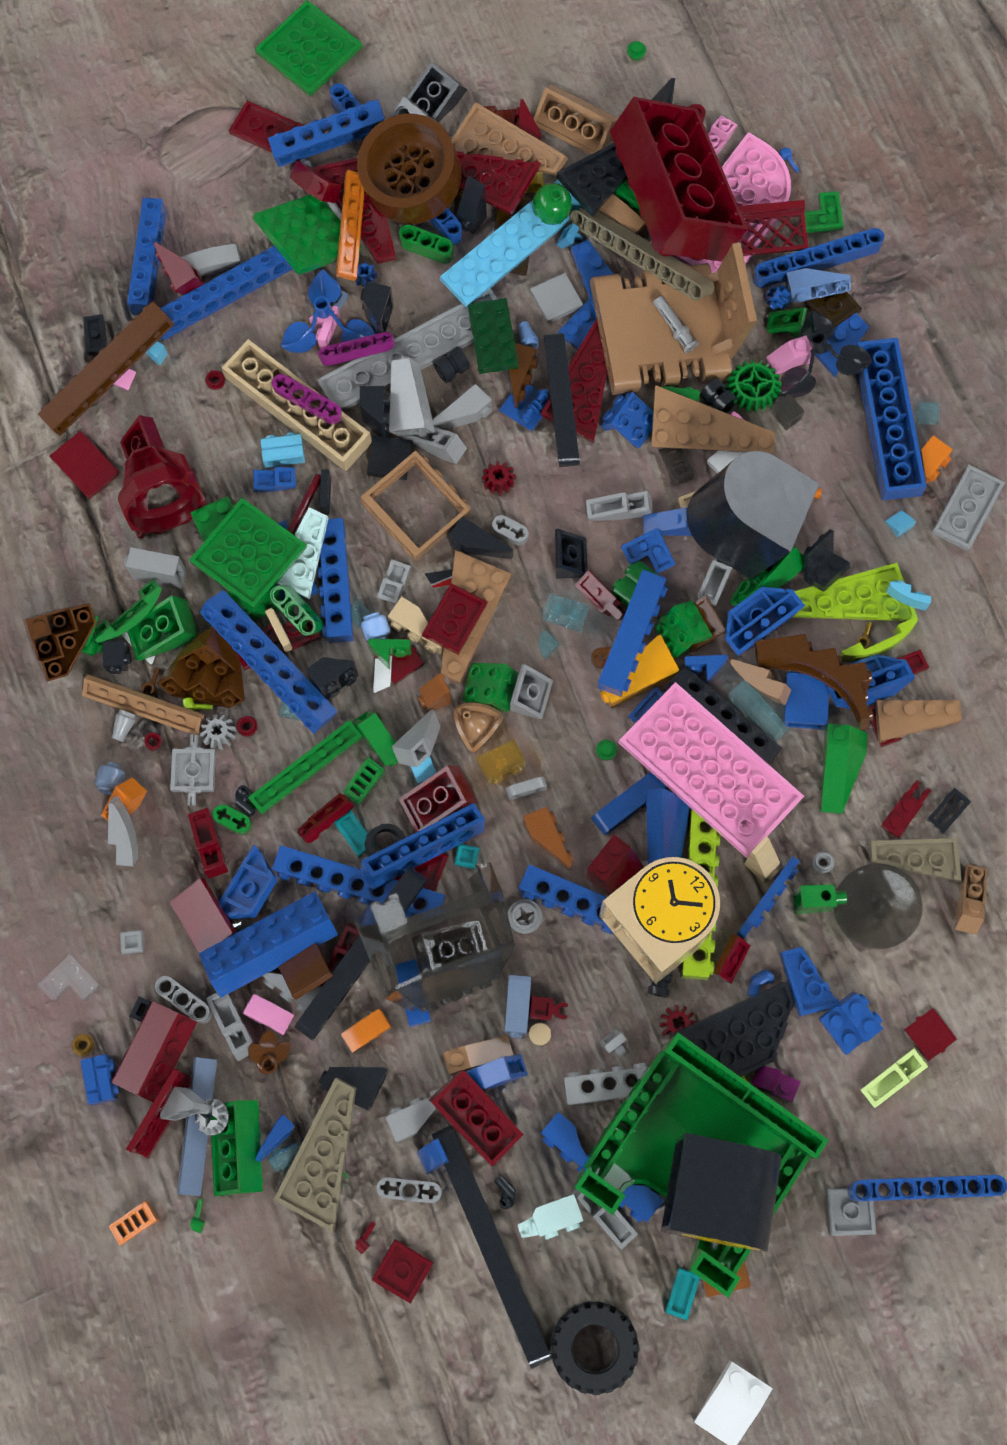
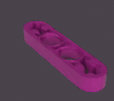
(378, 343)
(308, 397)

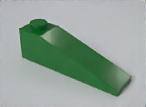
(772, 577)
(842, 759)

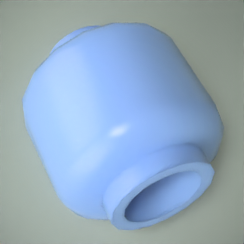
(375, 626)

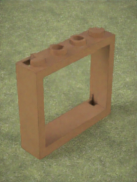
(391, 527)

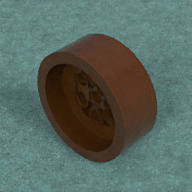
(401, 139)

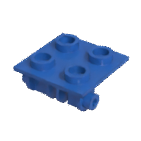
(528, 411)

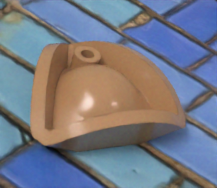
(476, 723)

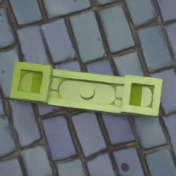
(857, 651)

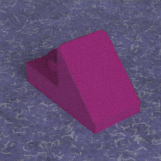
(775, 1083)

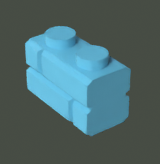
(283, 450)

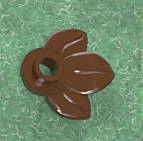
(268, 1049)

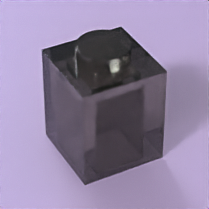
(787, 411)

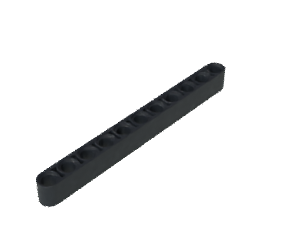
(493, 1250)

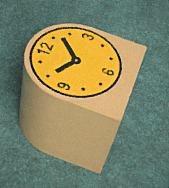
(663, 913)

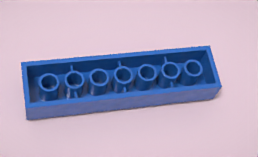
(891, 422)

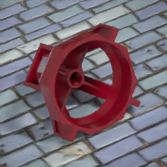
(148, 468)

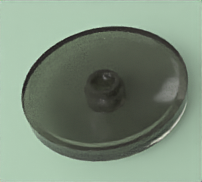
(880, 906)

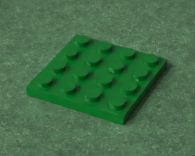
(308, 48)
(302, 232)
(248, 553)

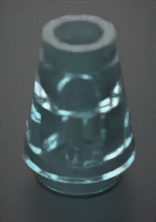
(283, 1157)

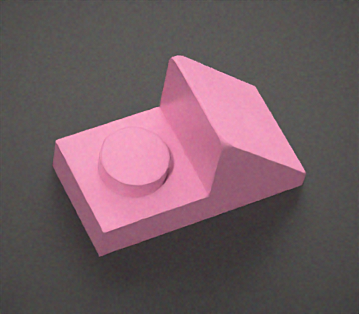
(325, 328)

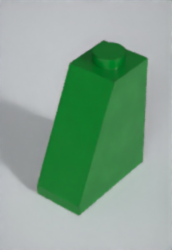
(376, 737)

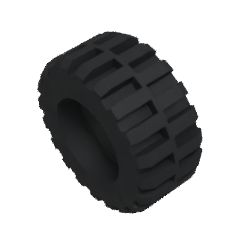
(626, 1355)

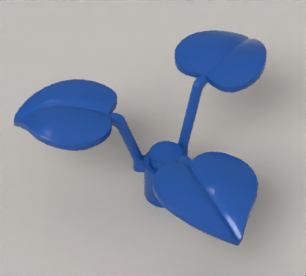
(322, 293)

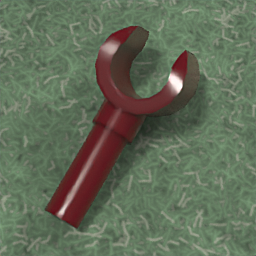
(361, 1244)

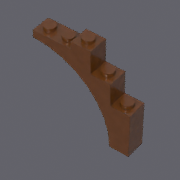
(797, 655)

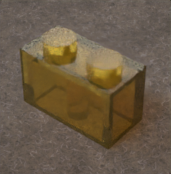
(501, 762)

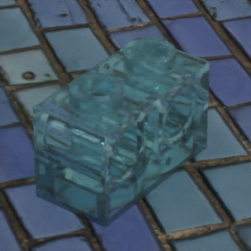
(565, 612)

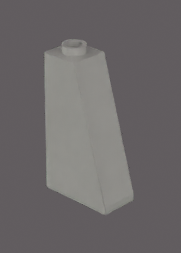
(408, 400)

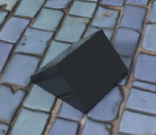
(570, 555)

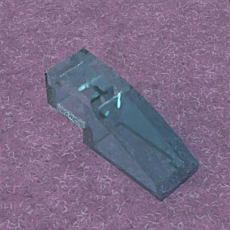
(757, 710)

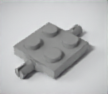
(193, 770)

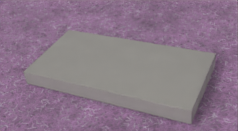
(968, 508)

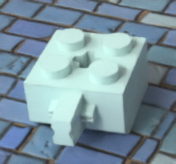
(551, 1218)

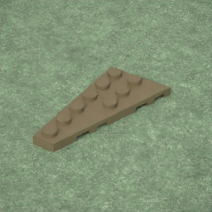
(317, 1170)

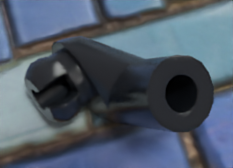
(242, 801)
(507, 1194)

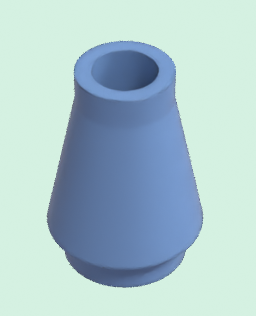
(527, 335)

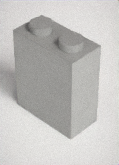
(164, 568)

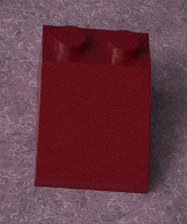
(437, 797)

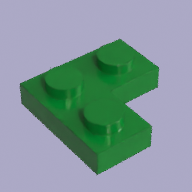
(828, 217)

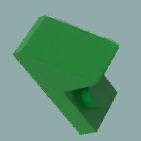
(786, 321)
(386, 647)

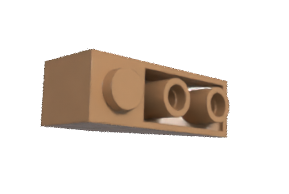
(971, 900)

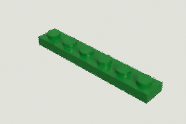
(305, 767)

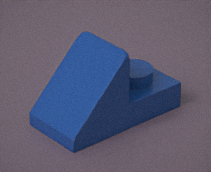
(711, 664)

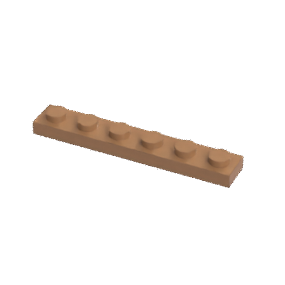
(142, 705)

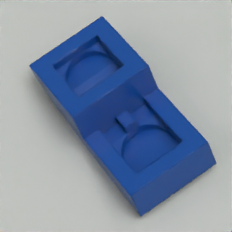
(274, 480)

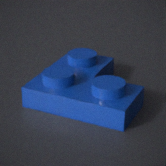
(650, 545)

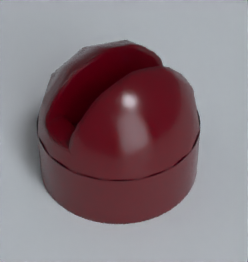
(156, 739)

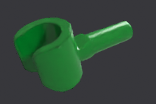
(197, 1224)

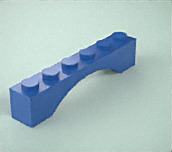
(563, 1135)

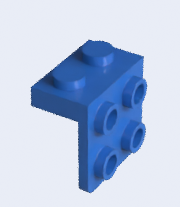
(630, 418)

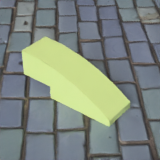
(894, 1077)

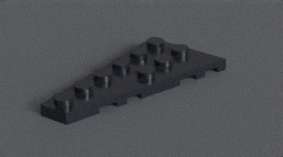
(594, 178)

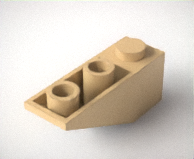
(410, 620)

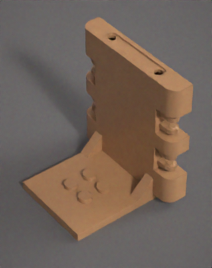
(641, 341)

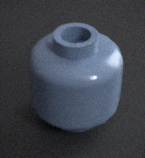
(109, 777)

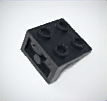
(821, 564)

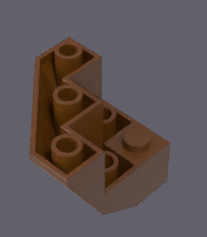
(59, 638)
(206, 672)

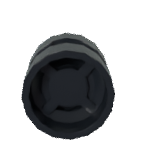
(454, 363)
(716, 394)

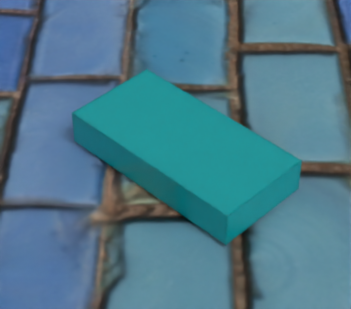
(352, 832)
(682, 1294)

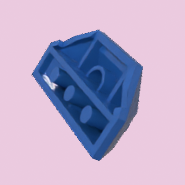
(760, 617)
(888, 678)

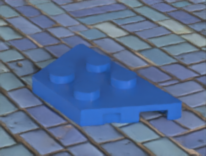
(248, 887)

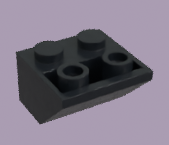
(375, 409)
(331, 675)

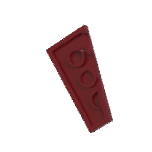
(295, 637)

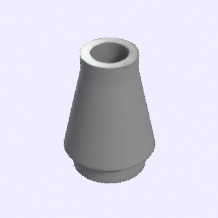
(122, 725)

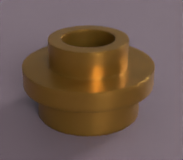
(78, 1040)

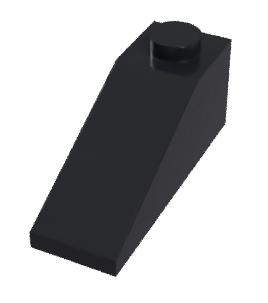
(472, 205)
(476, 541)

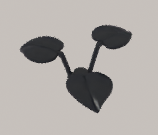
(818, 331)

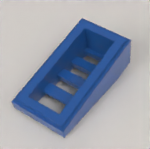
(280, 1132)

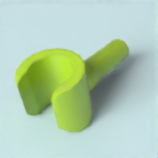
(188, 703)

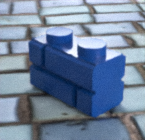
(97, 1079)

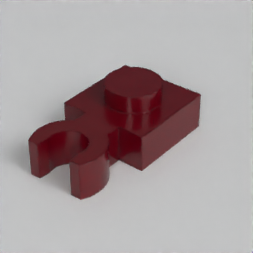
(543, 1008)

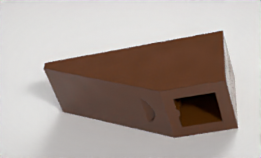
(522, 376)

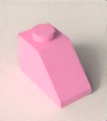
(790, 355)

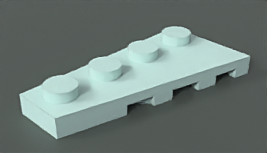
(303, 571)

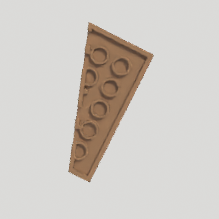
(492, 135)
(695, 426)

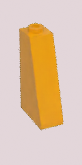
(654, 669)

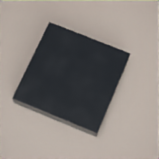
(386, 455)

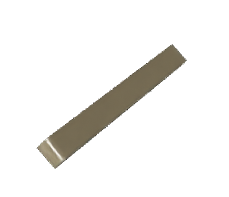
(642, 254)

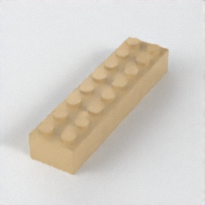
(253, 374)

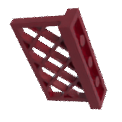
(778, 211)
(152, 1126)

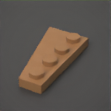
(907, 717)

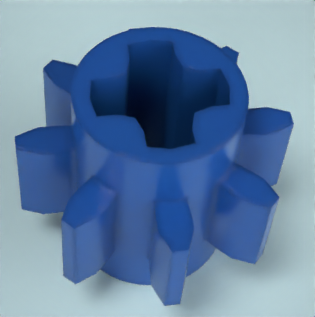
(365, 274)
(778, 297)

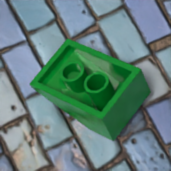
(163, 629)

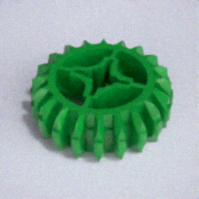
(768, 382)

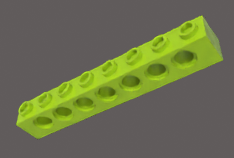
(690, 967)

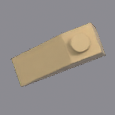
(763, 860)

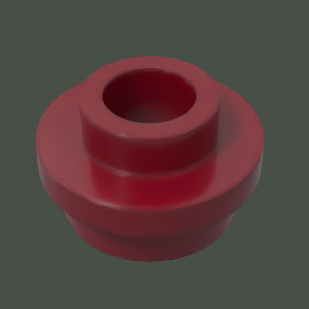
(212, 375)
(247, 720)

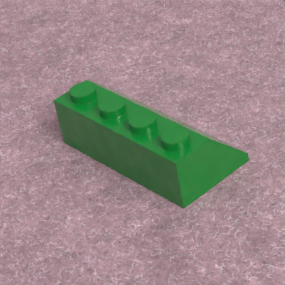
(236, 1151)

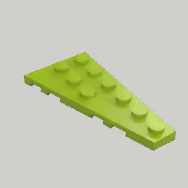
(857, 598)

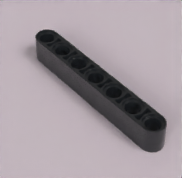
(561, 400)

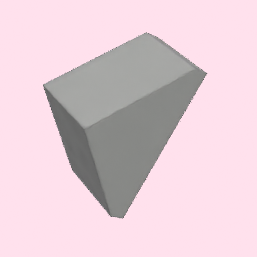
(182, 1104)

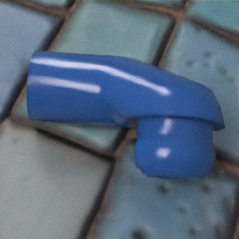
(758, 980)

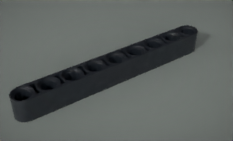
(352, 965)

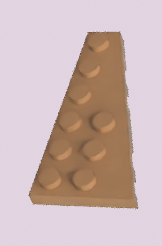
(486, 583)

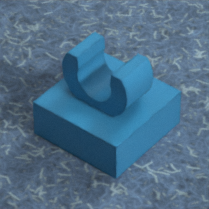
(568, 235)

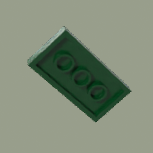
(493, 336)

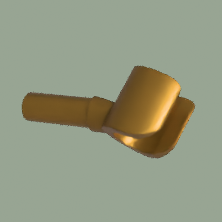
(865, 635)

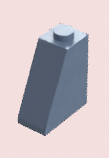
(517, 1006)

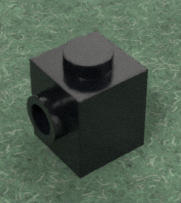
(116, 656)

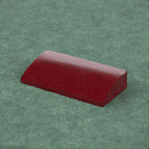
(476, 1117)

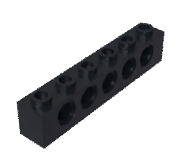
(727, 715)

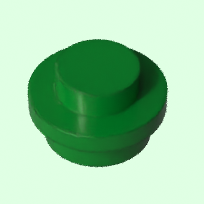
(636, 50)
(606, 750)

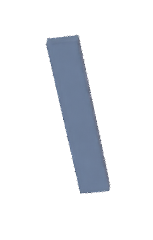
(195, 1140)

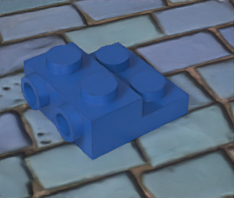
(851, 1022)

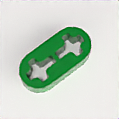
(230, 824)

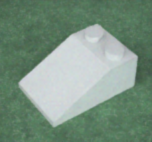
(732, 1404)

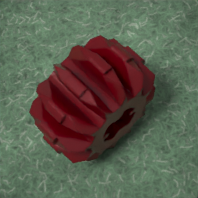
(498, 471)
(674, 1016)

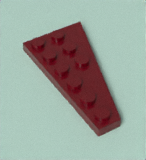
(504, 178)
(374, 227)
(587, 384)

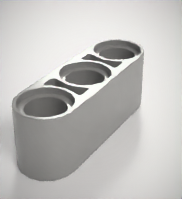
(174, 995)

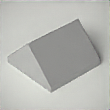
(530, 693)

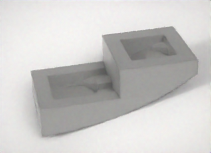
(394, 581)

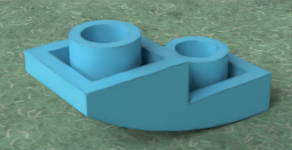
(901, 592)

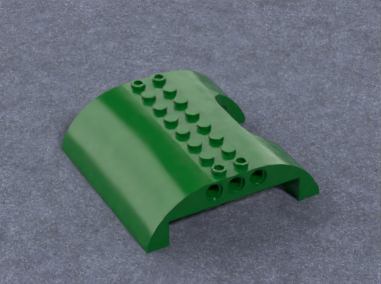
(698, 1096)

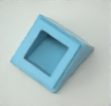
(900, 523)

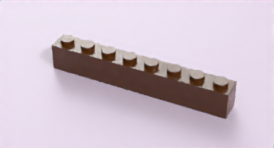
(105, 368)

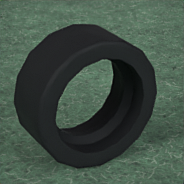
(396, 831)

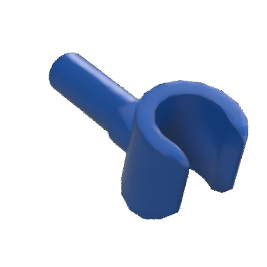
(786, 154)

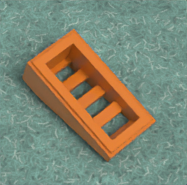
(149, 1212)

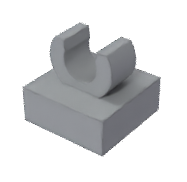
(613, 1043)

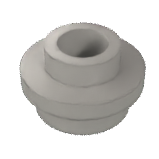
(825, 856)

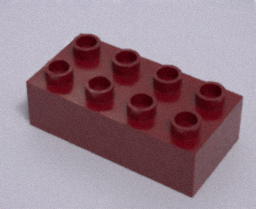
(677, 180)

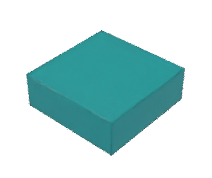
(467, 856)

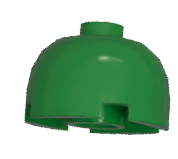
(552, 203)

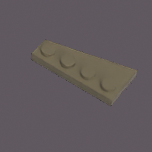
(920, 856)

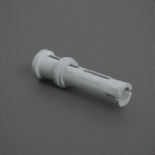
(680, 331)

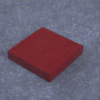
(402, 1271)

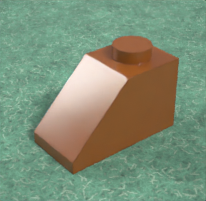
(434, 694)

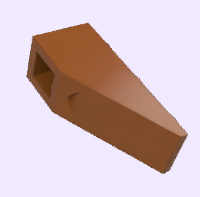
(543, 832)

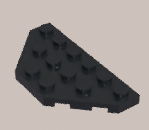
(746, 1032)

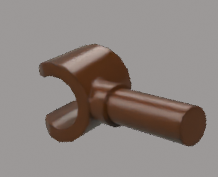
(152, 682)

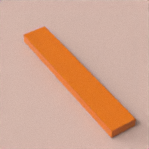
(350, 227)

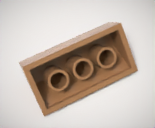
(574, 120)

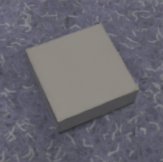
(132, 942)

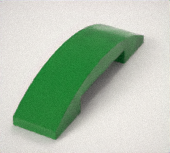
(131, 617)

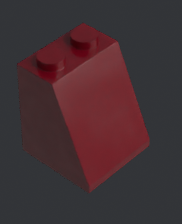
(613, 866)

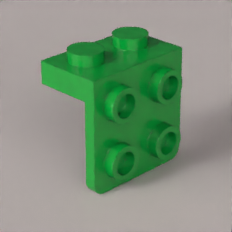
(682, 628)
(490, 685)

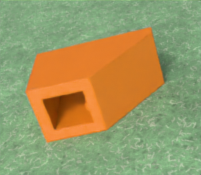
(933, 456)
(131, 795)

